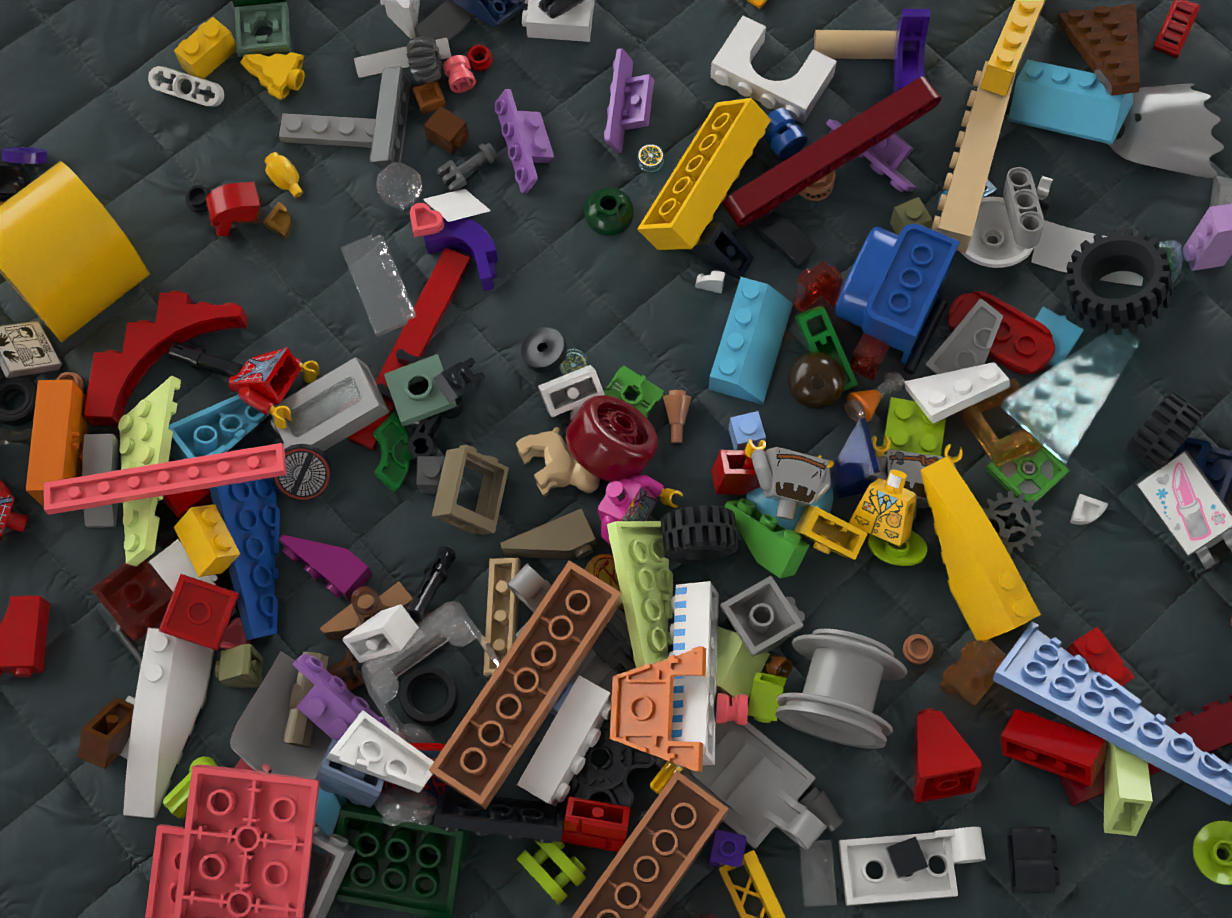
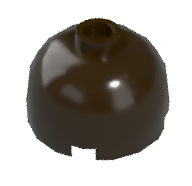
(816, 380)

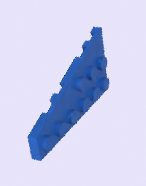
(254, 524)

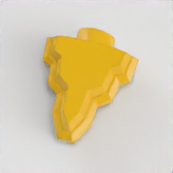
(277, 72)

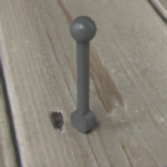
(115, 628)

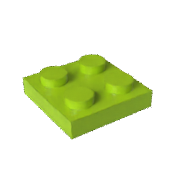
(911, 429)

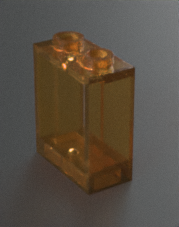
(1004, 449)

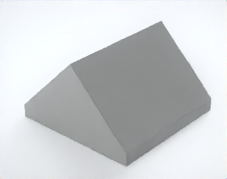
(762, 617)

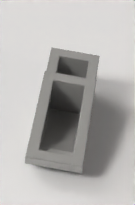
(100, 456)

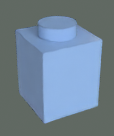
(744, 428)

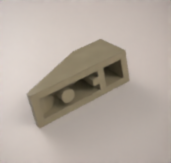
(559, 539)

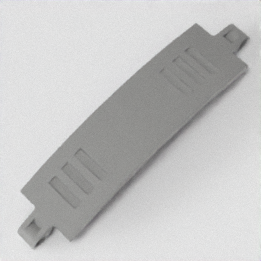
(749, 770)

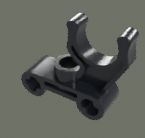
(425, 428)

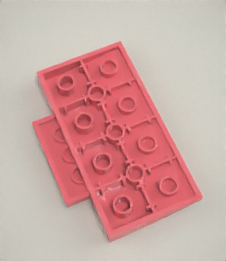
(239, 849)

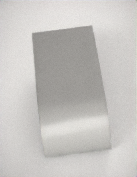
(1023, 207)

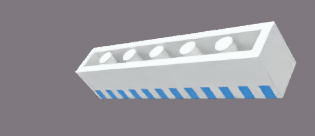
(695, 696)

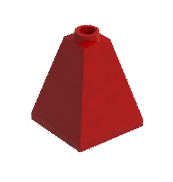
(942, 759)

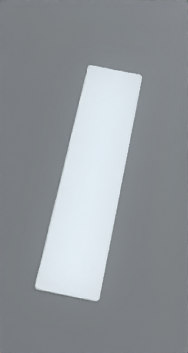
(376, 62)

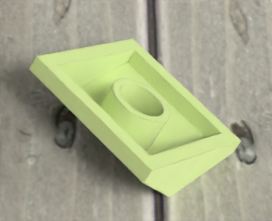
(736, 665)

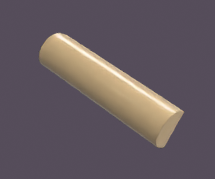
(855, 44)
(501, 610)

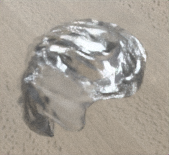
(399, 185)

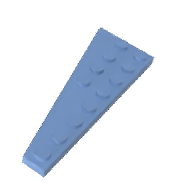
(1094, 701)

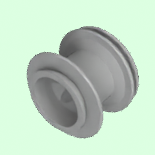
(841, 688)

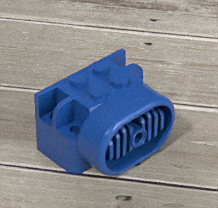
(896, 284)

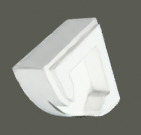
(711, 282)
(1087, 510)

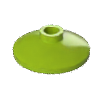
(908, 554)
(1205, 846)

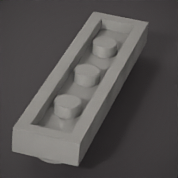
(327, 130)

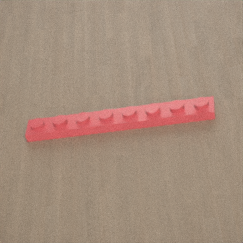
(164, 478)

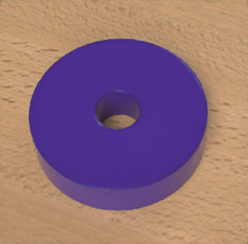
(24, 155)

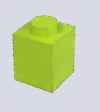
(764, 695)

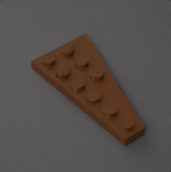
(1107, 43)

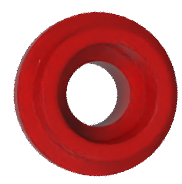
(476, 52)

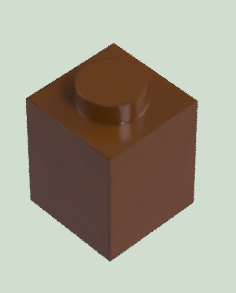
(446, 130)

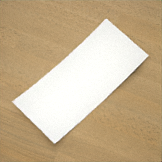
(1059, 243)

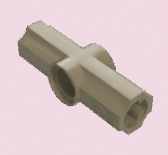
(299, 726)

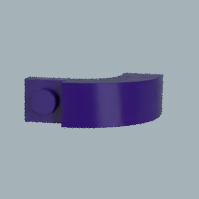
(910, 46)
(472, 239)

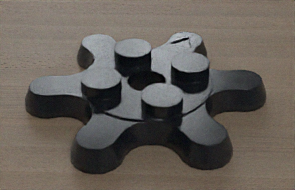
(614, 774)

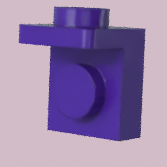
(727, 849)

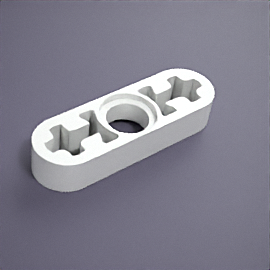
(197, 84)

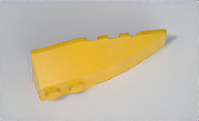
(976, 560)

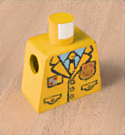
(887, 509)

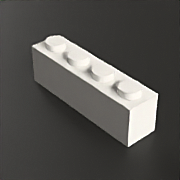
(567, 742)

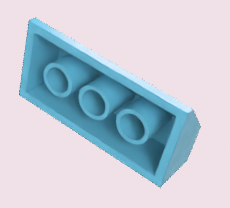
(1067, 102)
(750, 342)

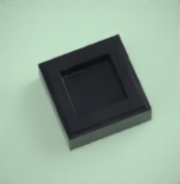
(906, 857)

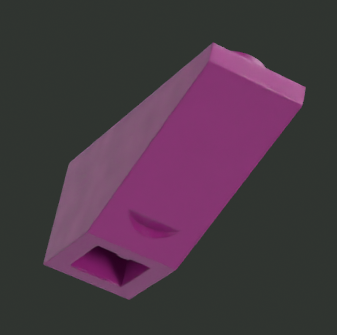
(332, 563)

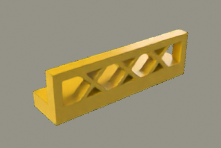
(761, 884)

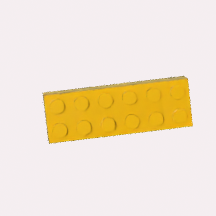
(704, 175)

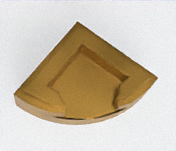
(279, 221)

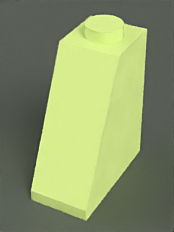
(1125, 791)

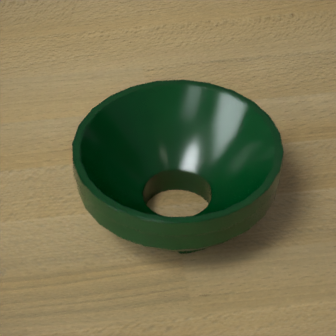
(608, 221)

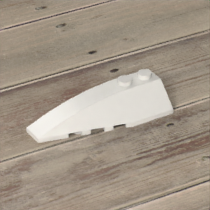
(166, 704)

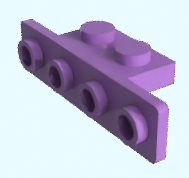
(628, 101)
(525, 139)
(887, 158)
(329, 701)

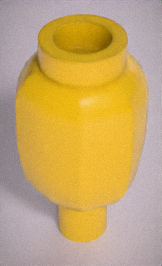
(283, 173)

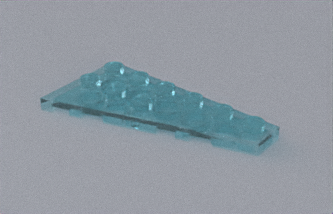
(1069, 395)

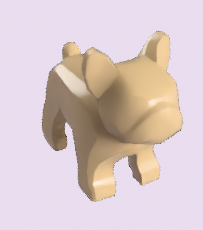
(560, 466)

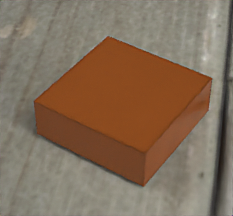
(429, 97)

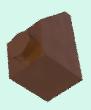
(106, 734)

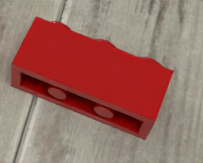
(1053, 747)

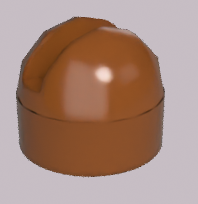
(779, 666)

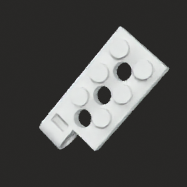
(952, 846)

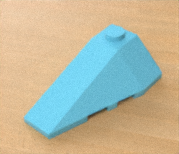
(213, 429)

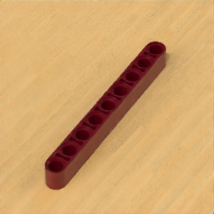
(831, 151)

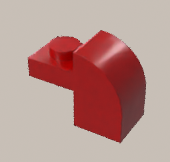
(231, 204)

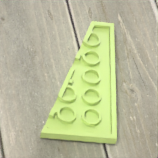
(644, 587)

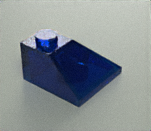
(856, 463)

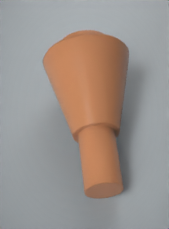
(677, 407)

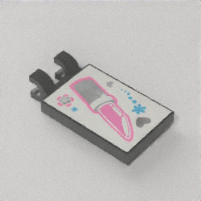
(1189, 507)

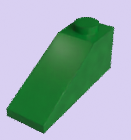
(821, 337)

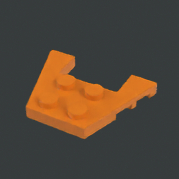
(645, 708)

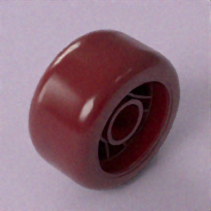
(611, 438)

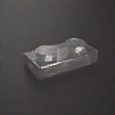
(818, 874)

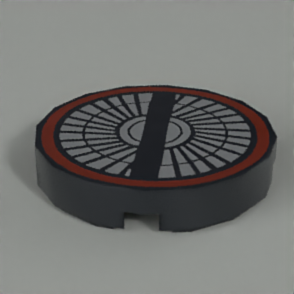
(306, 471)

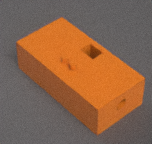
(56, 435)

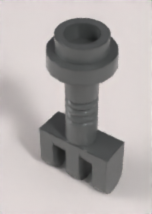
(455, 175)

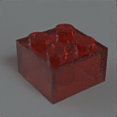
(135, 597)

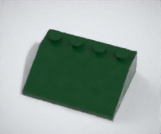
(400, 865)

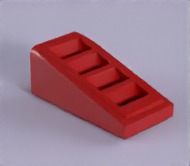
(1184, 12)

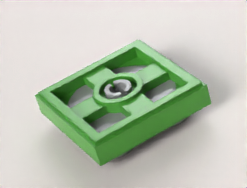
(1030, 474)

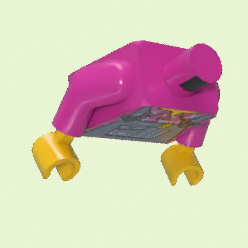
(632, 500)

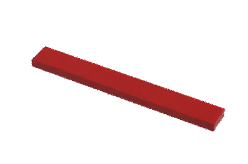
(420, 329)

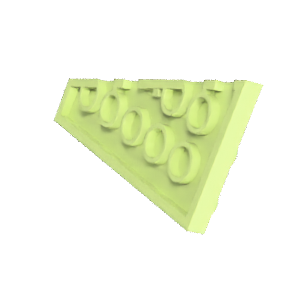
(142, 443)

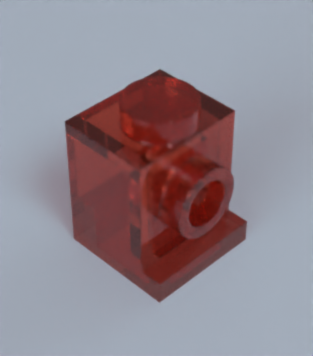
(868, 356)

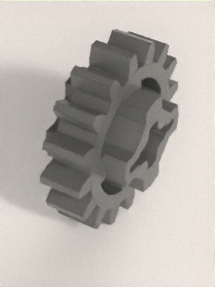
(1023, 529)

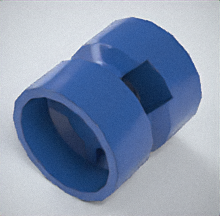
(784, 135)

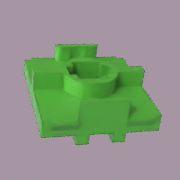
(628, 380)

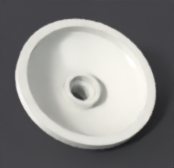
(994, 227)

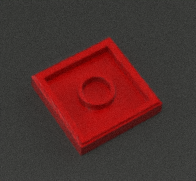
(199, 612)

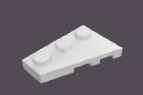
(956, 390)
(381, 753)

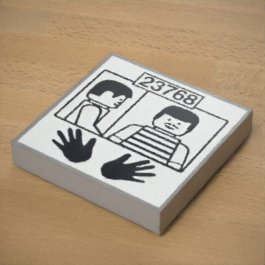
(26, 350)

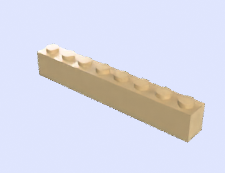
(971, 163)

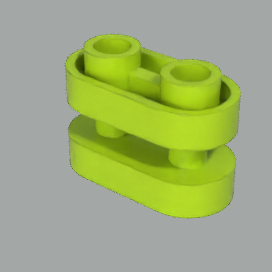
(571, 869)

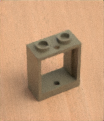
(485, 517)

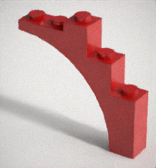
(145, 342)

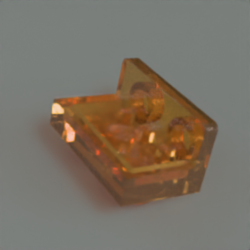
(973, 671)

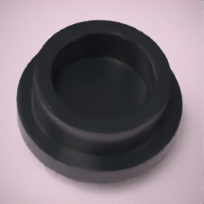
(196, 198)

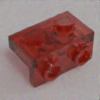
(818, 282)

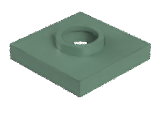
(251, 18)
(417, 407)

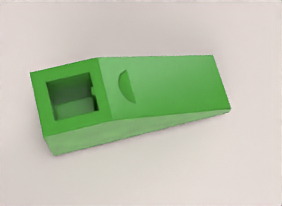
(770, 543)

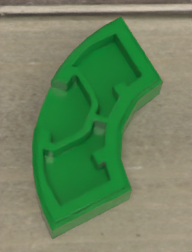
(394, 453)

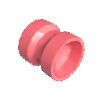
(459, 76)
(731, 709)

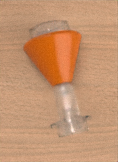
(864, 403)

